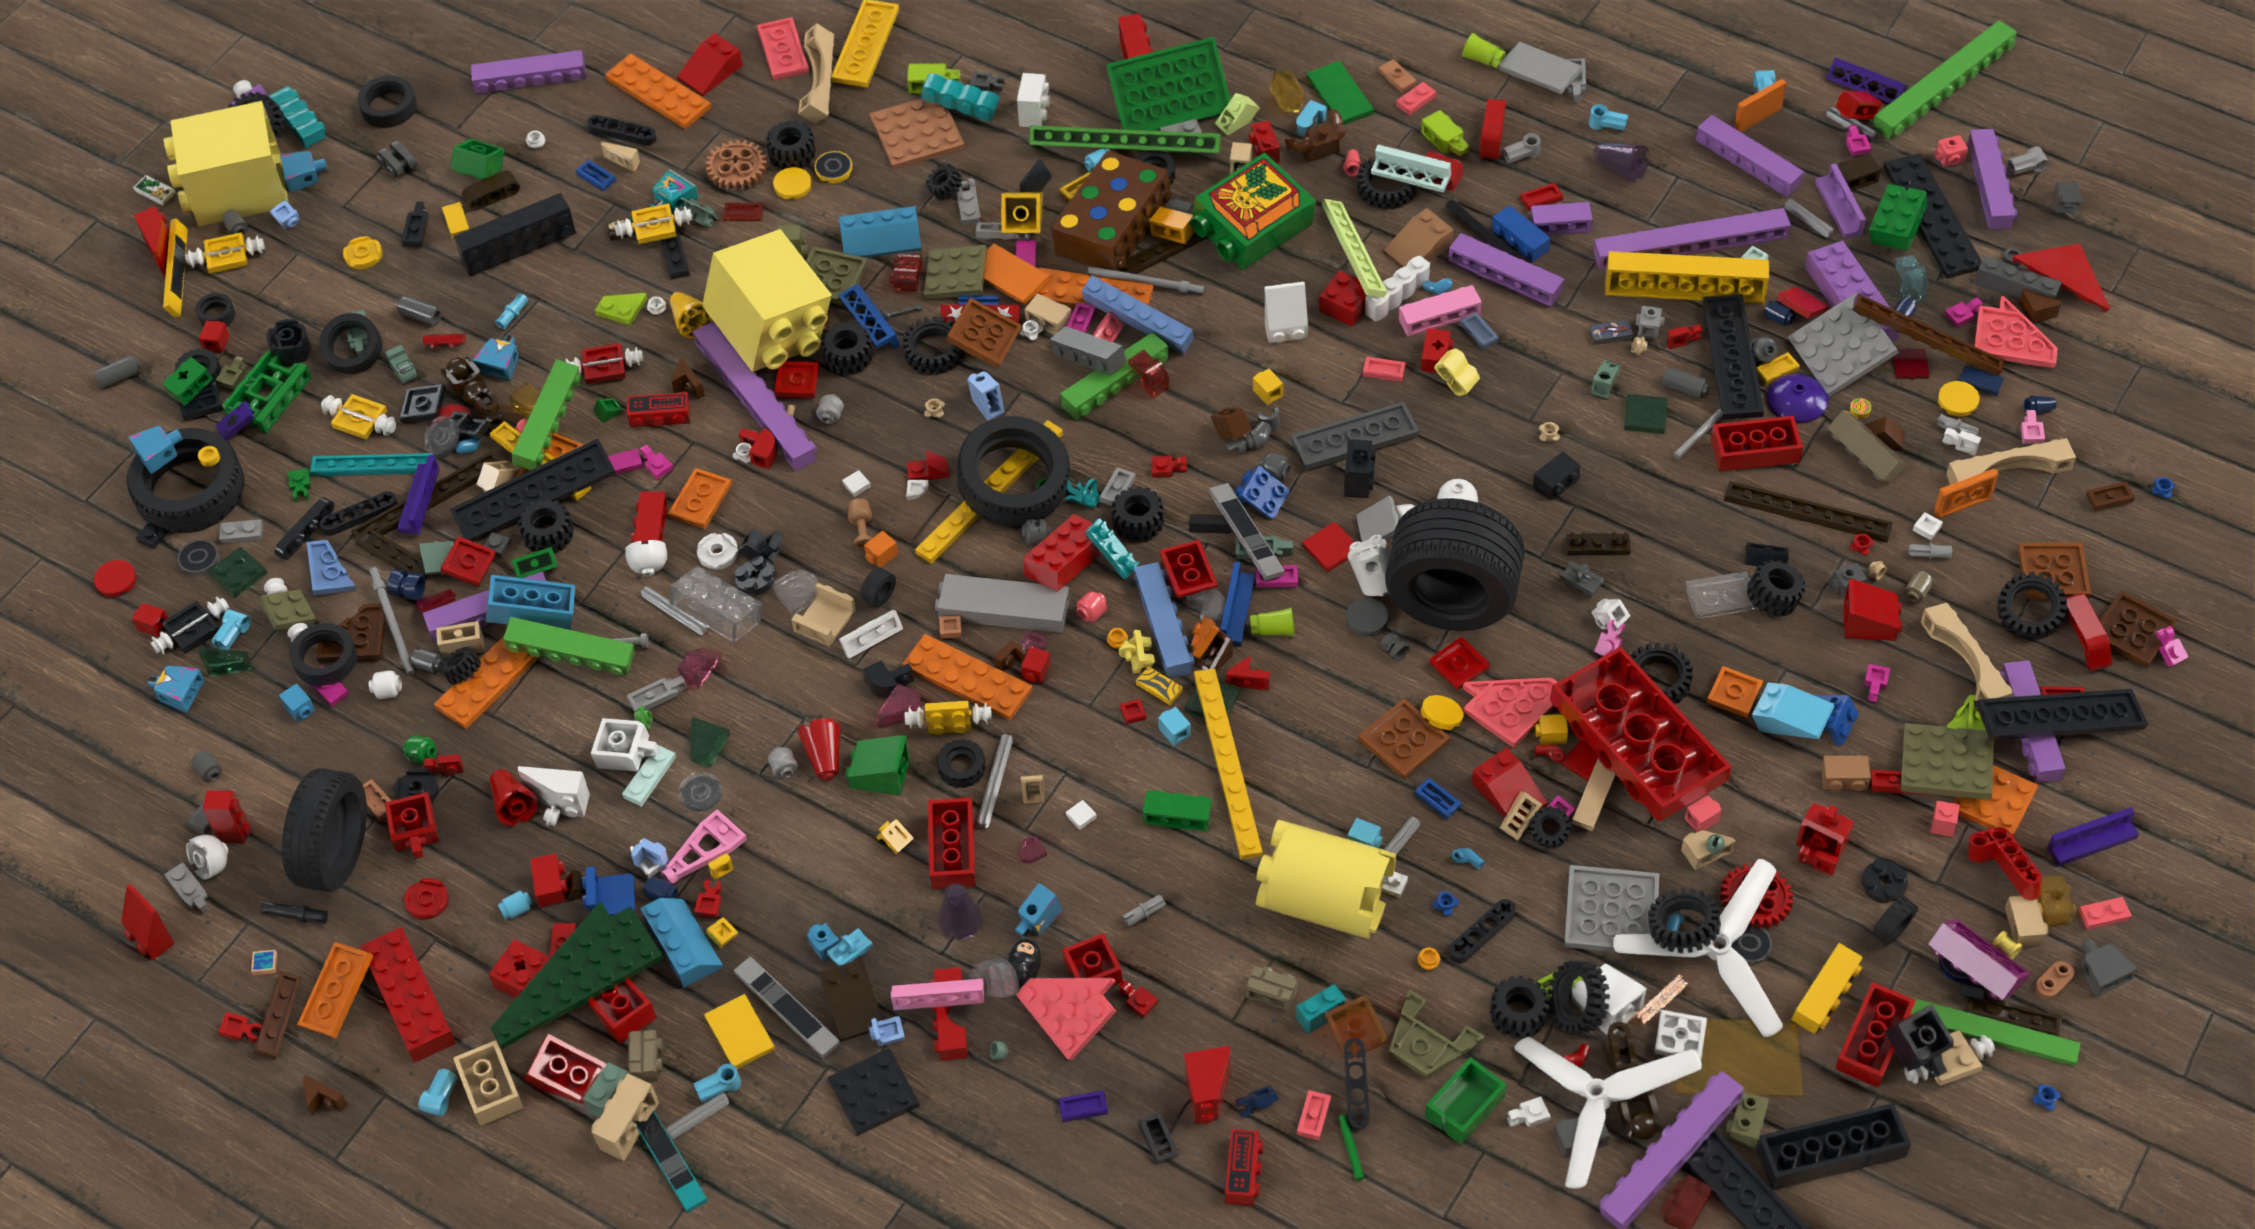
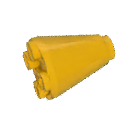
(688, 313)

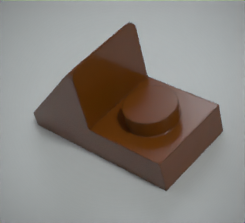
(685, 378)
(319, 1094)

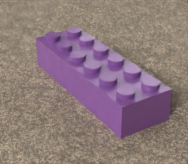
(1841, 276)

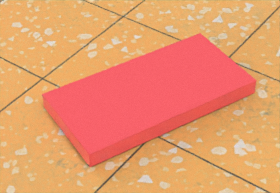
(782, 48)

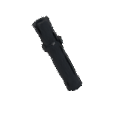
(303, 914)

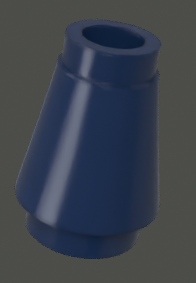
(2039, 404)

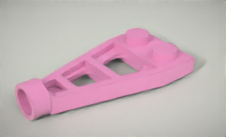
(721, 830)

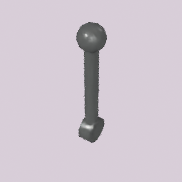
(918, 307)

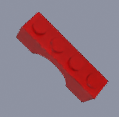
(951, 1037)

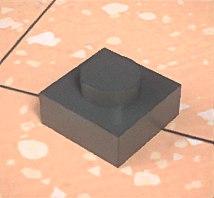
(498, 543)

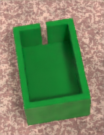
(1898, 217)
(1465, 1100)

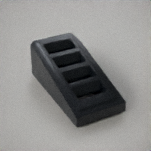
(1152, 1120)

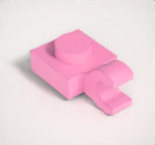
(2032, 431)

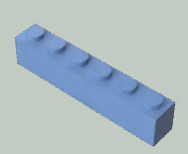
(1137, 314)
(1163, 621)

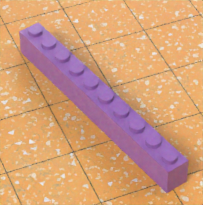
(1698, 236)
(755, 396)

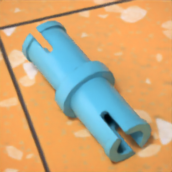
(511, 311)

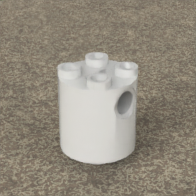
(1369, 564)

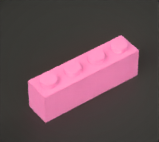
(1439, 310)

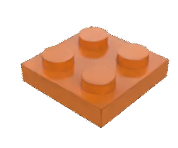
(1734, 692)

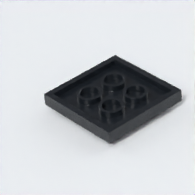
(873, 1091)

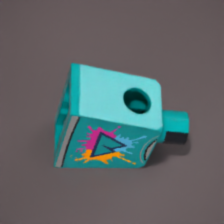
(671, 190)

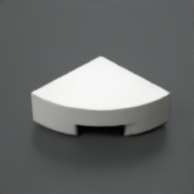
(916, 488)

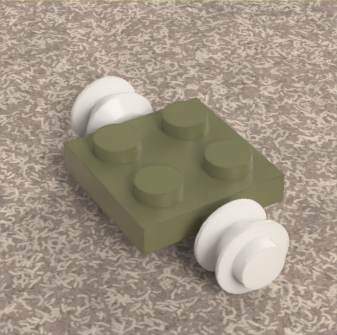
(286, 608)

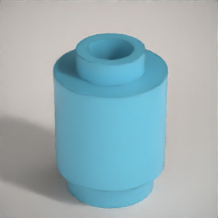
(1092, 159)
(515, 905)

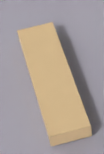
(1593, 797)

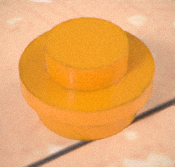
(1117, 637)
(1428, 958)

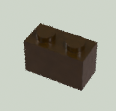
(1860, 172)

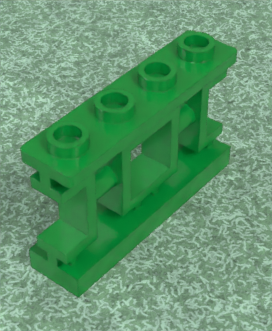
(280, 396)

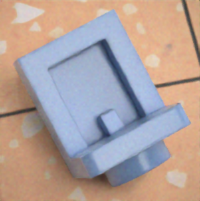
(285, 215)
(651, 851)
(887, 1031)

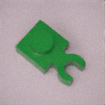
(299, 483)

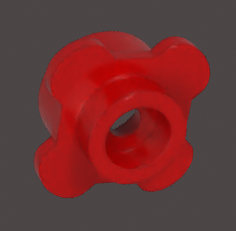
(1859, 540)

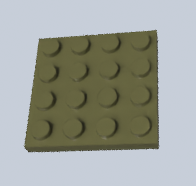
(1947, 761)

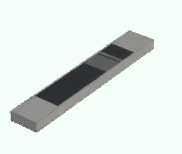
(1246, 531)
(787, 1007)

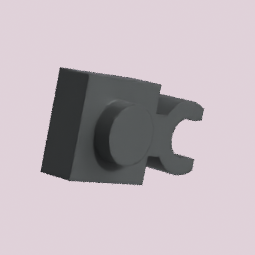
(985, 81)

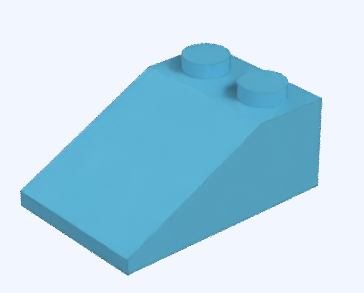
(1791, 712)

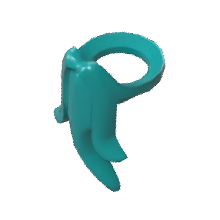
(1083, 495)

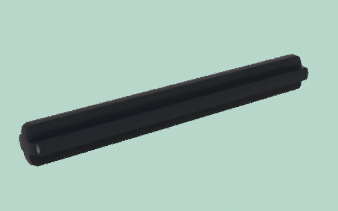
(1479, 229)

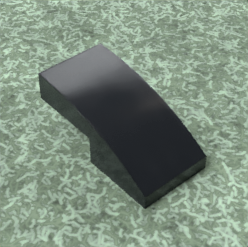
(470, 427)

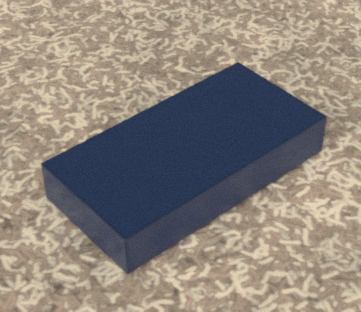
(1982, 380)

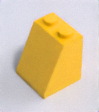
(1021, 212)

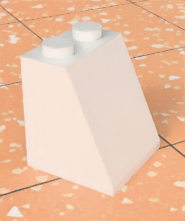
(1625, 997)

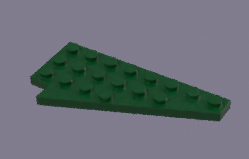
(589, 962)

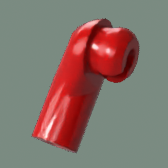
(1580, 1057)

